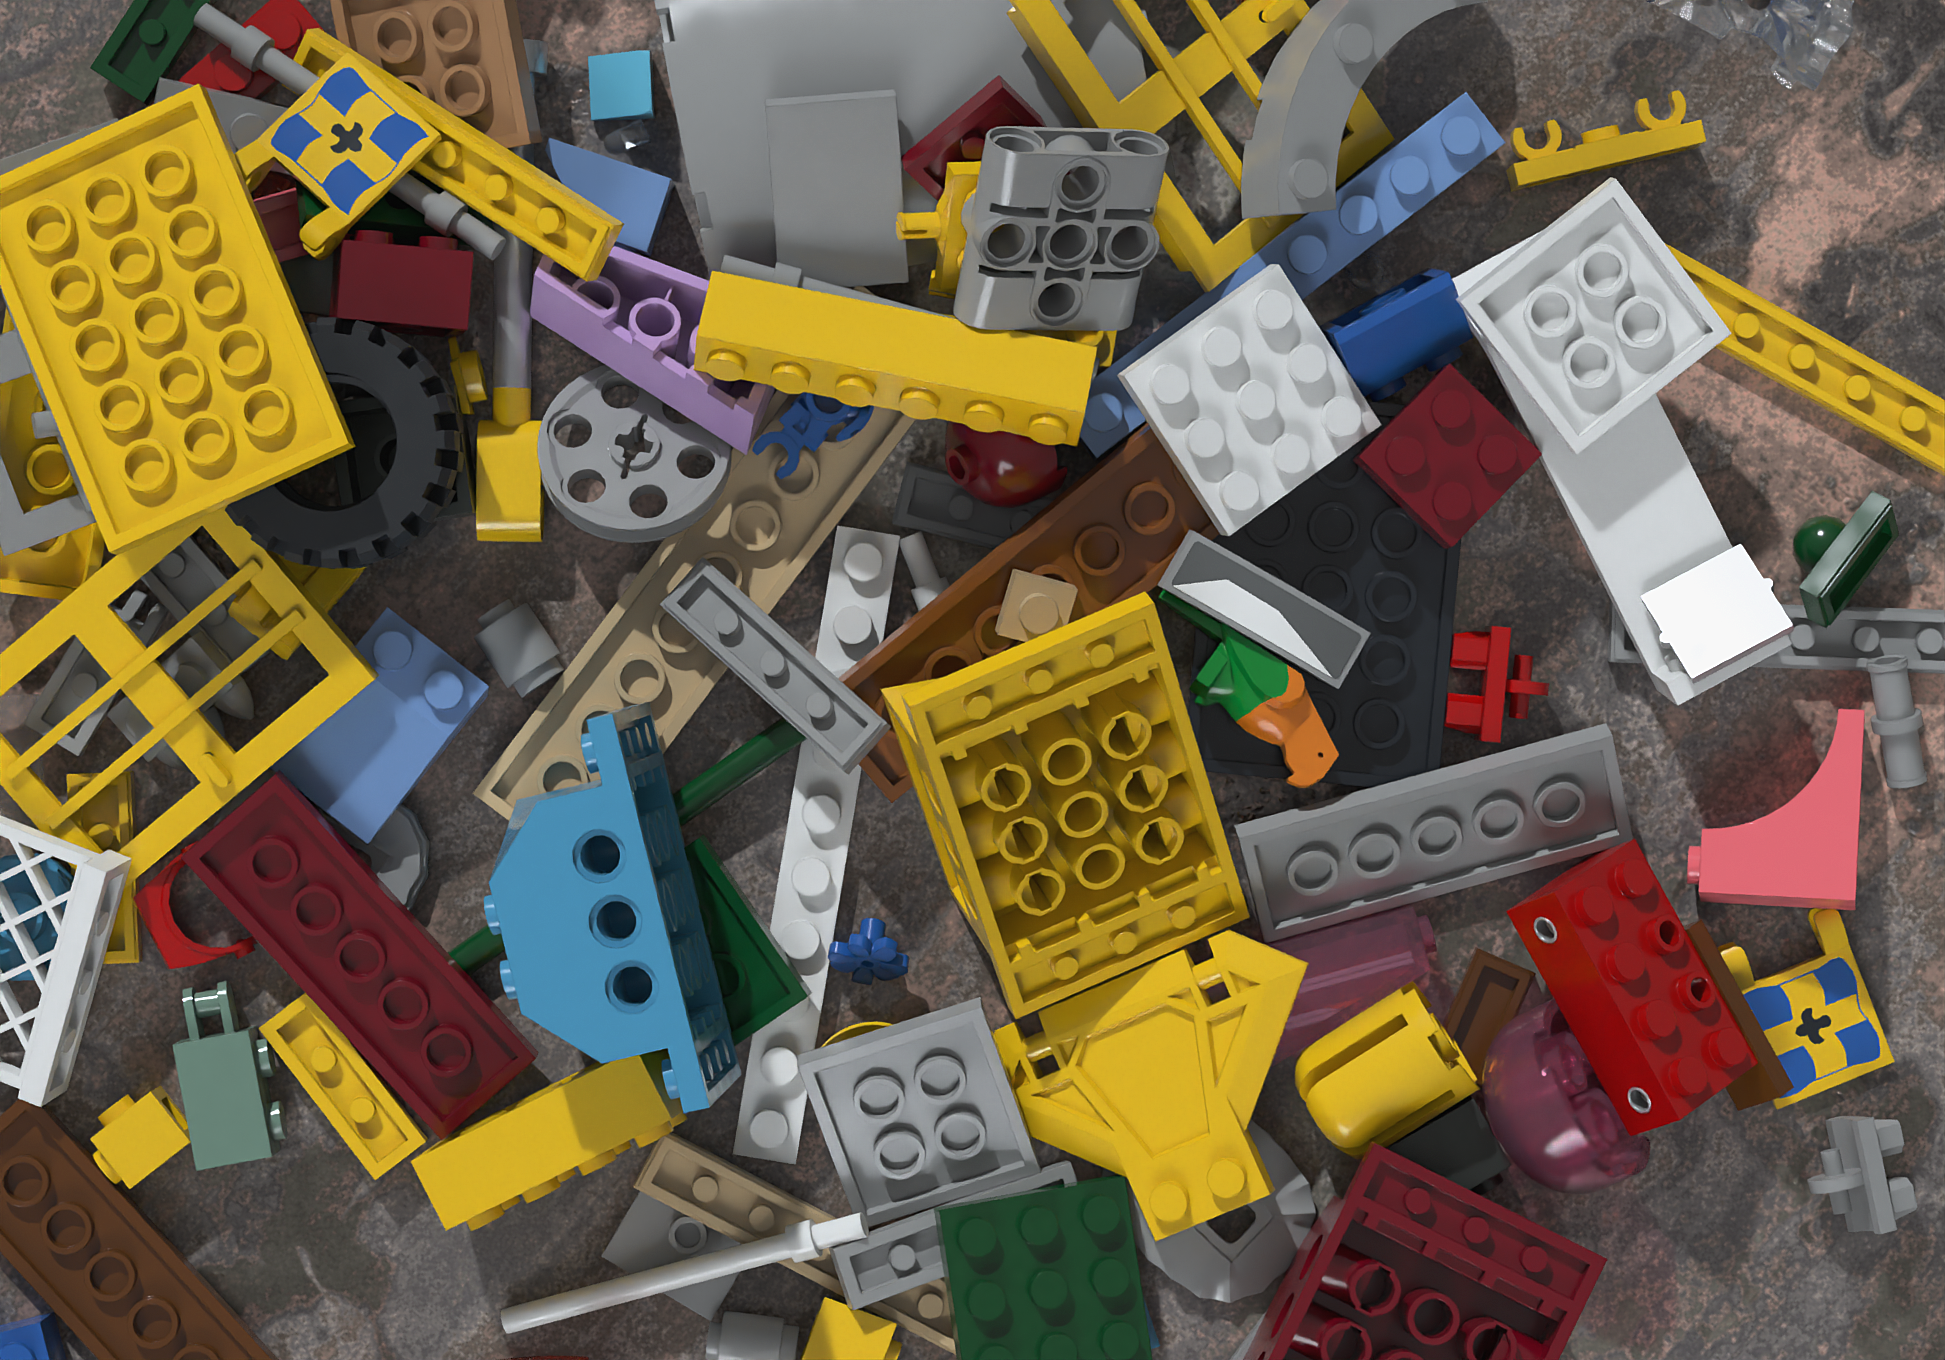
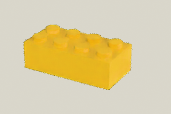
(545, 1136)

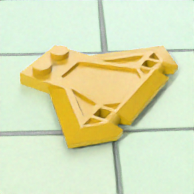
(1163, 1076)

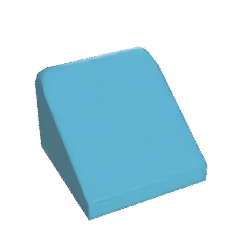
(621, 86)

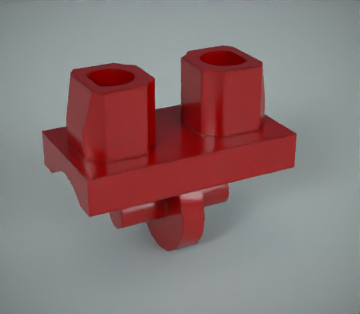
(1484, 712)

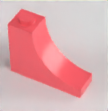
(1800, 851)

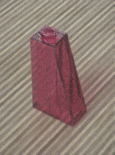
(1348, 970)

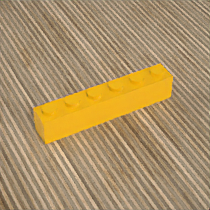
(893, 359)

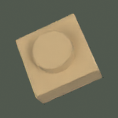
(1034, 606)

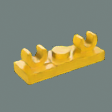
(1604, 146)

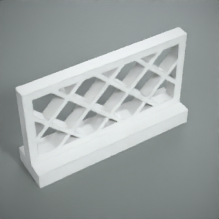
(74, 962)

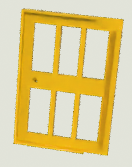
(1177, 88)
(162, 700)

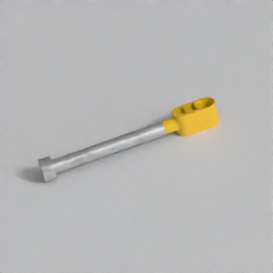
(508, 468)

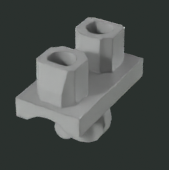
(1858, 1177)

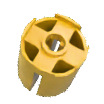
(1382, 1073)

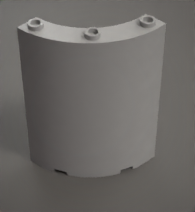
(932, 52)

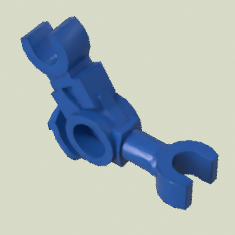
(808, 425)

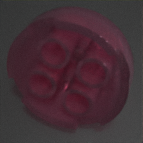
(1549, 1135)

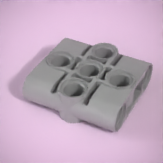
(1087, 261)

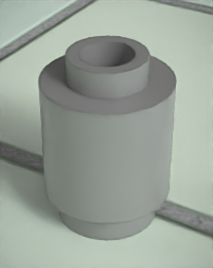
(518, 647)
(751, 1338)

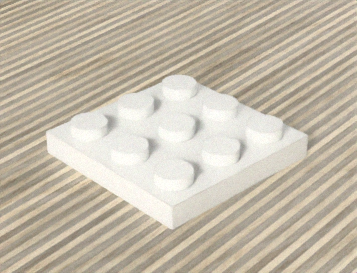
(1593, 315)
(1249, 399)

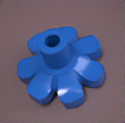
(869, 954)

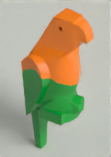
(1261, 696)

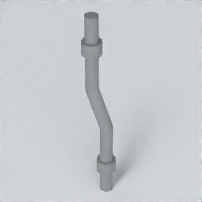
(257, 51)

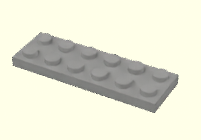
(1435, 833)

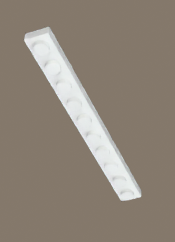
(814, 855)

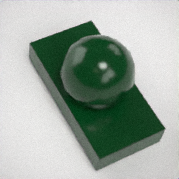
(1841, 555)

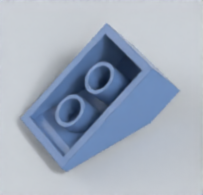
(389, 733)

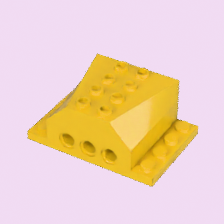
(1070, 804)

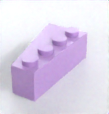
(645, 327)

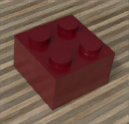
(402, 286)
(1447, 456)

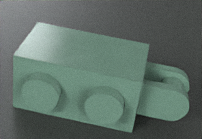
(226, 1084)

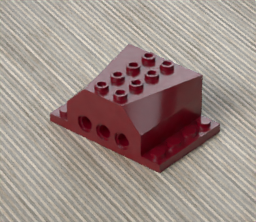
(1425, 1275)

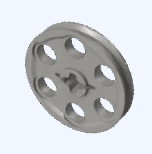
(604, 460)

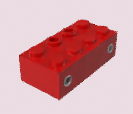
(1632, 988)

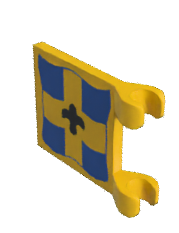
(344, 144)
(1815, 1012)

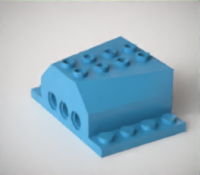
(610, 919)

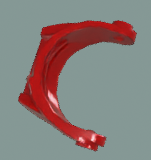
(172, 944)

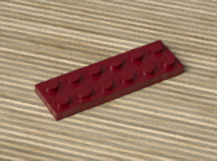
(360, 955)

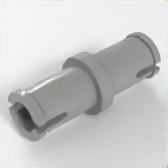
(1897, 721)

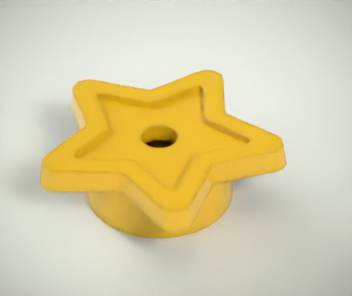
(468, 376)

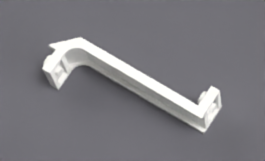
(1632, 509)

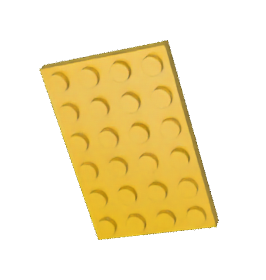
(161, 322)

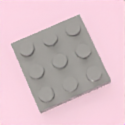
(919, 1113)

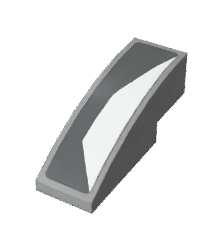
(1264, 609)

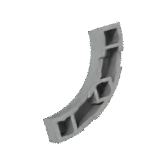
(1309, 98)

